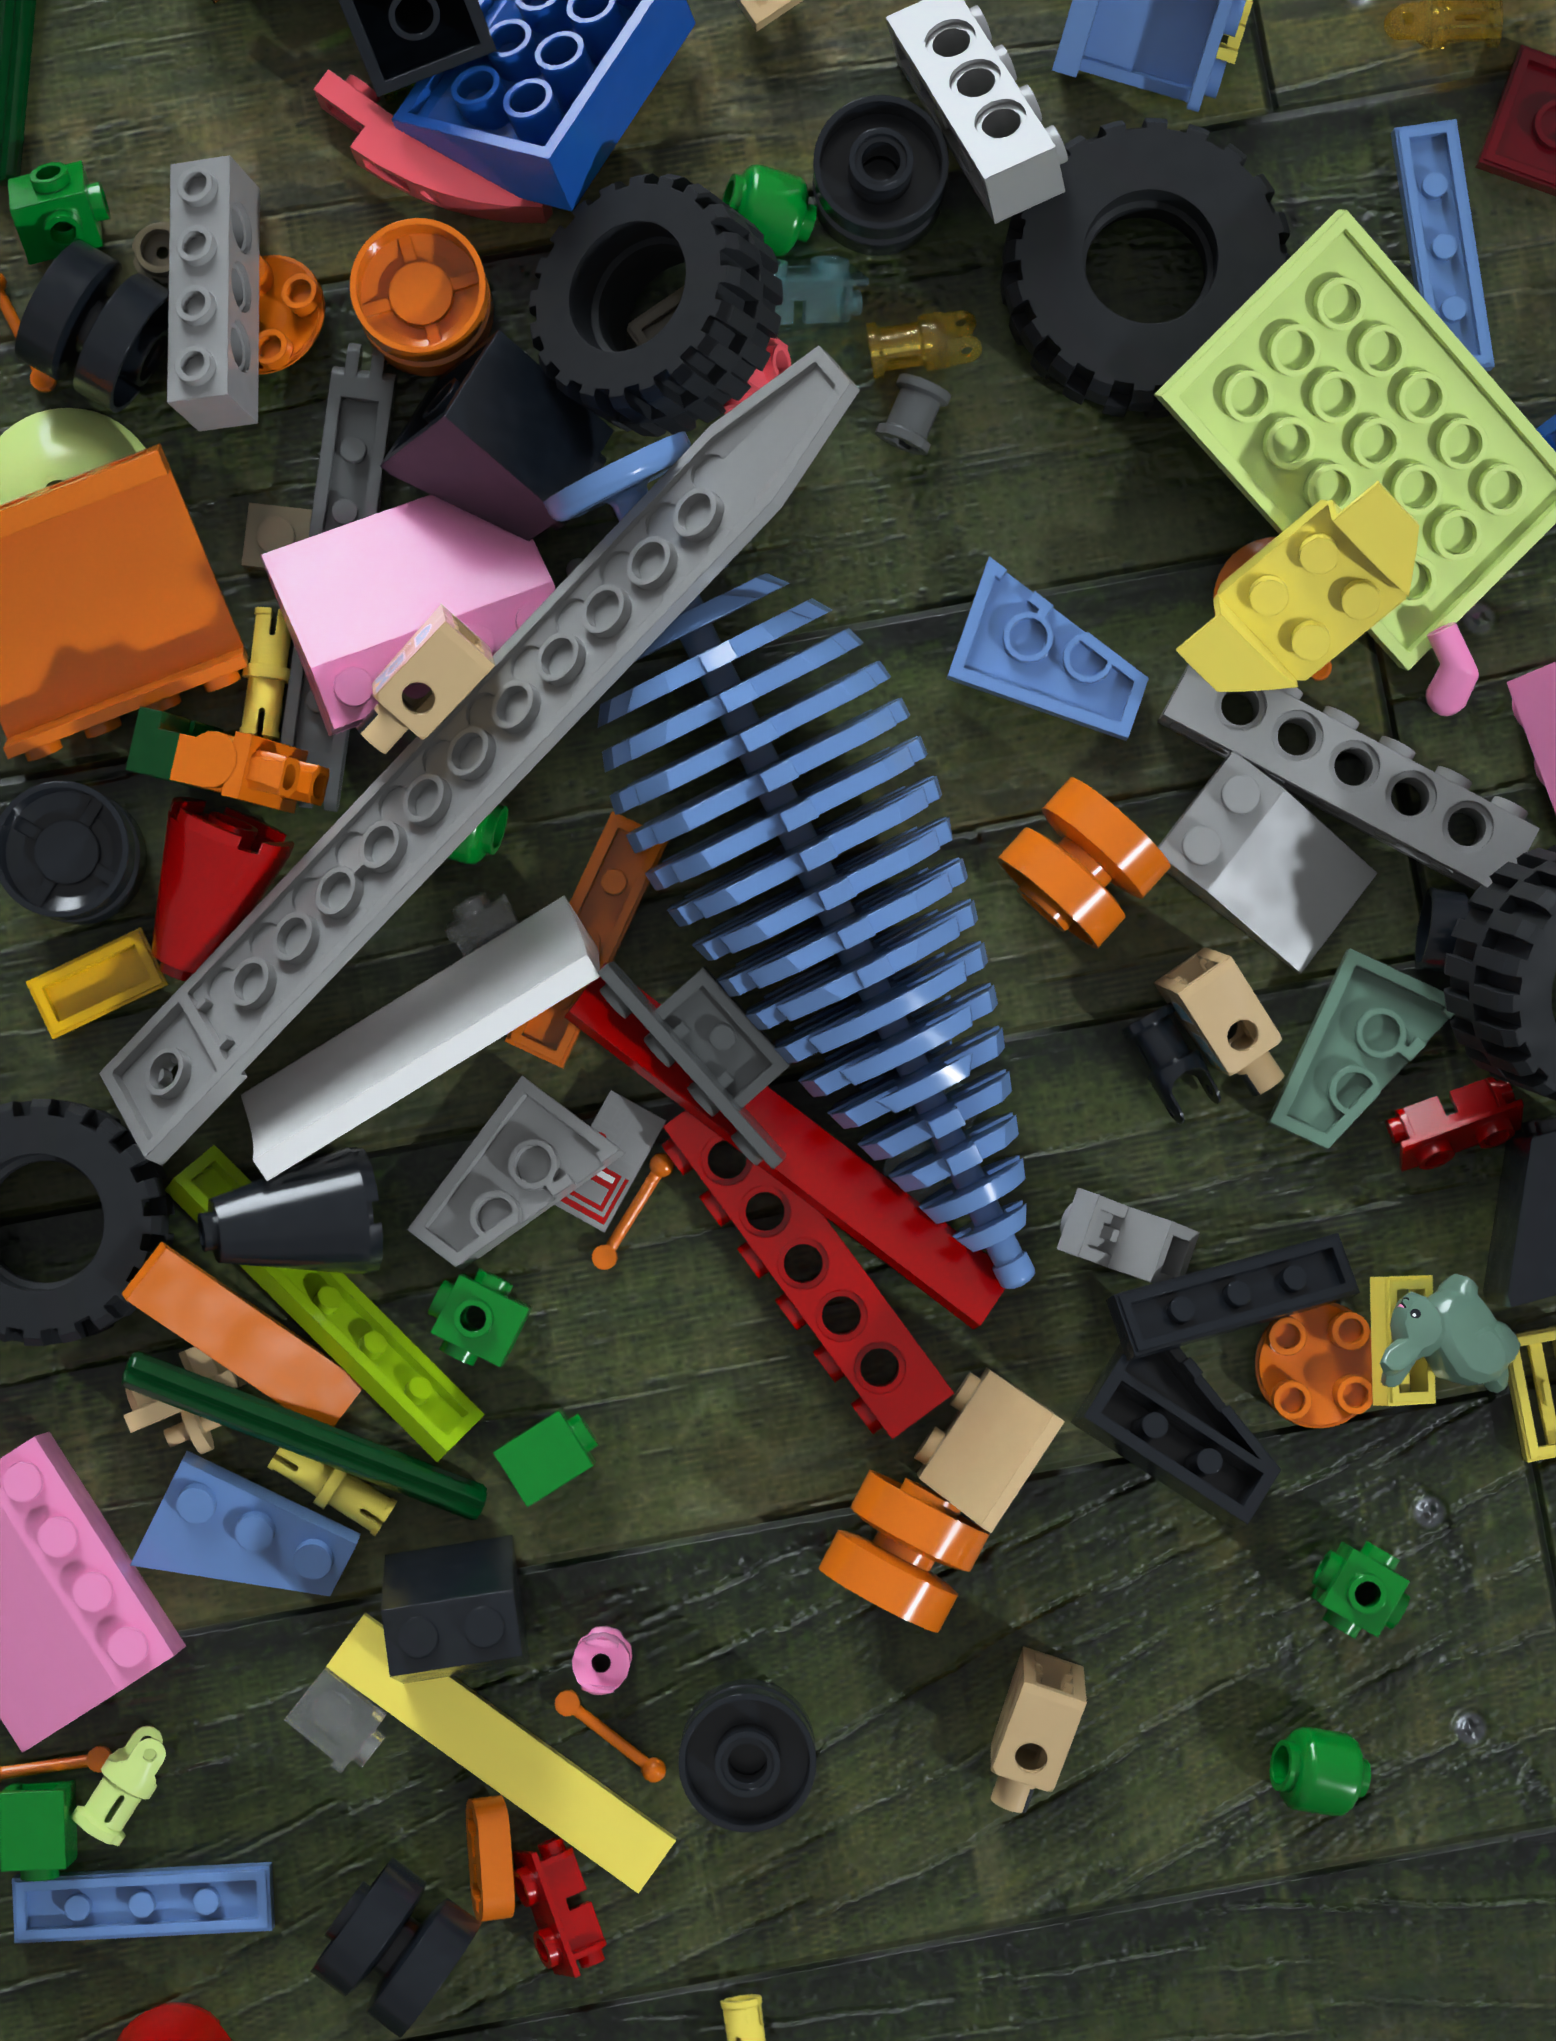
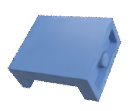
(1150, 44)

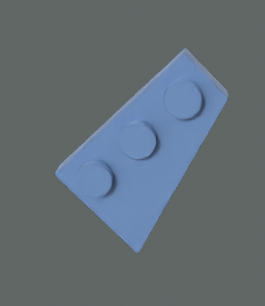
(1042, 660)
(242, 1533)

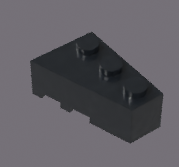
(1179, 1432)

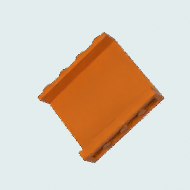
(105, 605)

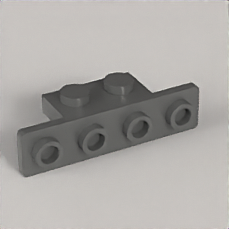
(713, 1045)

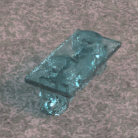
(823, 288)

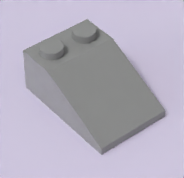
(1265, 862)

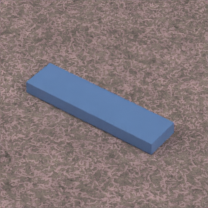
(1442, 231)
(144, 1903)

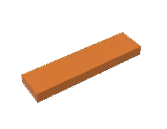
(606, 906)
(241, 1336)

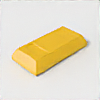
(96, 983)

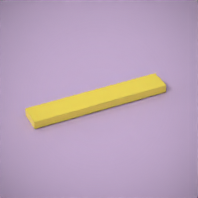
(508, 1759)

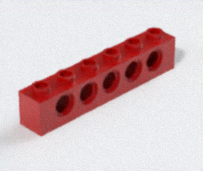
(917, 1382)

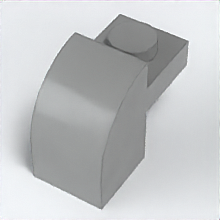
(1125, 1238)

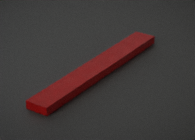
(818, 1172)

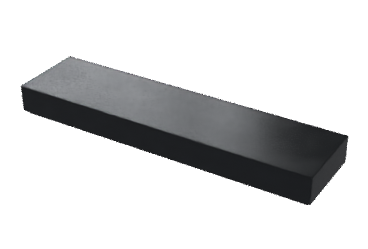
(1232, 1296)

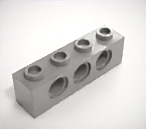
(978, 106)
(213, 294)

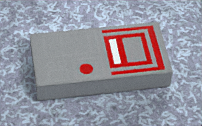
(635, 1133)

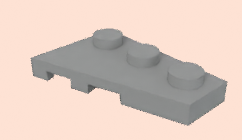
(511, 1174)

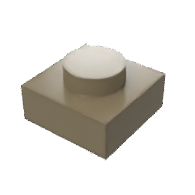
(272, 528)

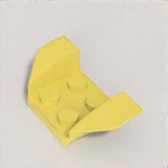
(1307, 595)

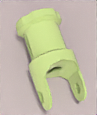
(126, 1780)

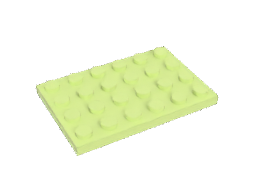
(1355, 382)

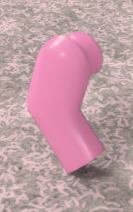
(1456, 673)

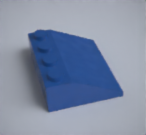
(551, 95)

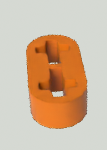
(490, 1858)

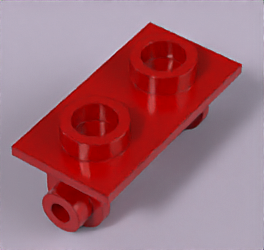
(1483, 1116)
(562, 1932)

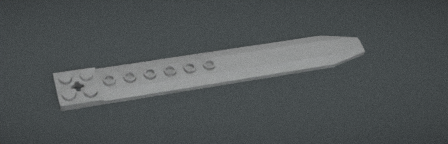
(476, 756)

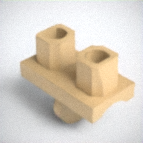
(198, 1429)

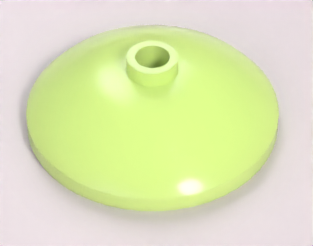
(58, 447)

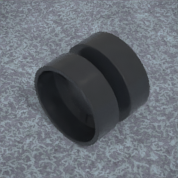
(879, 175)
(95, 325)
(70, 853)
(747, 1755)
(382, 1937)

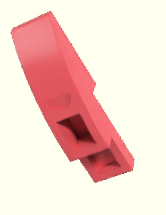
(413, 165)

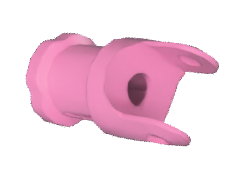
(609, 1642)

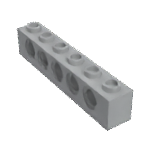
(1500, 824)

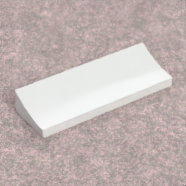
(419, 1036)

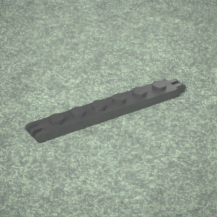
(345, 491)

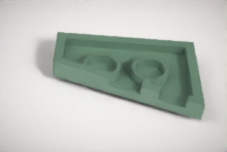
(1356, 1045)

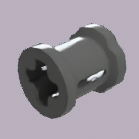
(913, 414)

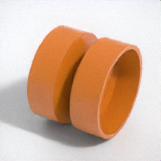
(421, 295)
(1070, 877)
(912, 1534)

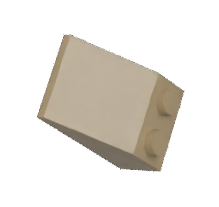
(986, 1447)

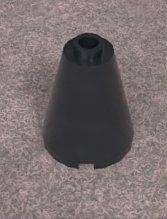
(300, 1219)

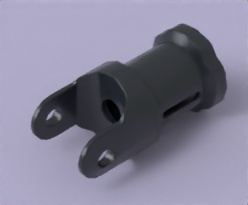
(1169, 1057)

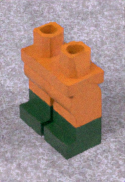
(234, 766)

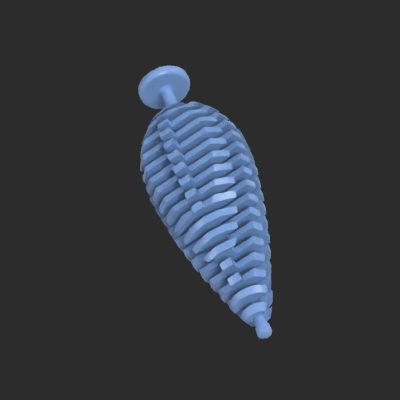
(882, 1008)

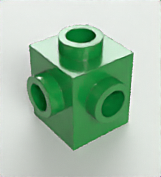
(56, 209)
(503, 1318)
(1341, 1575)

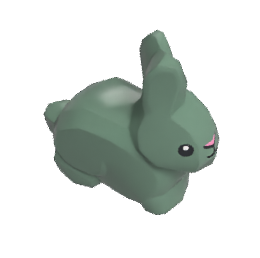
(1453, 1335)

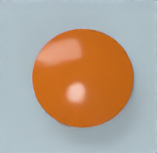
(288, 312)
(1316, 1366)

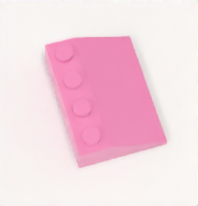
(375, 581)
(70, 1603)

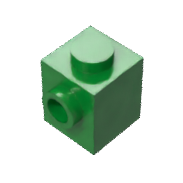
(547, 1455)
(38, 1828)

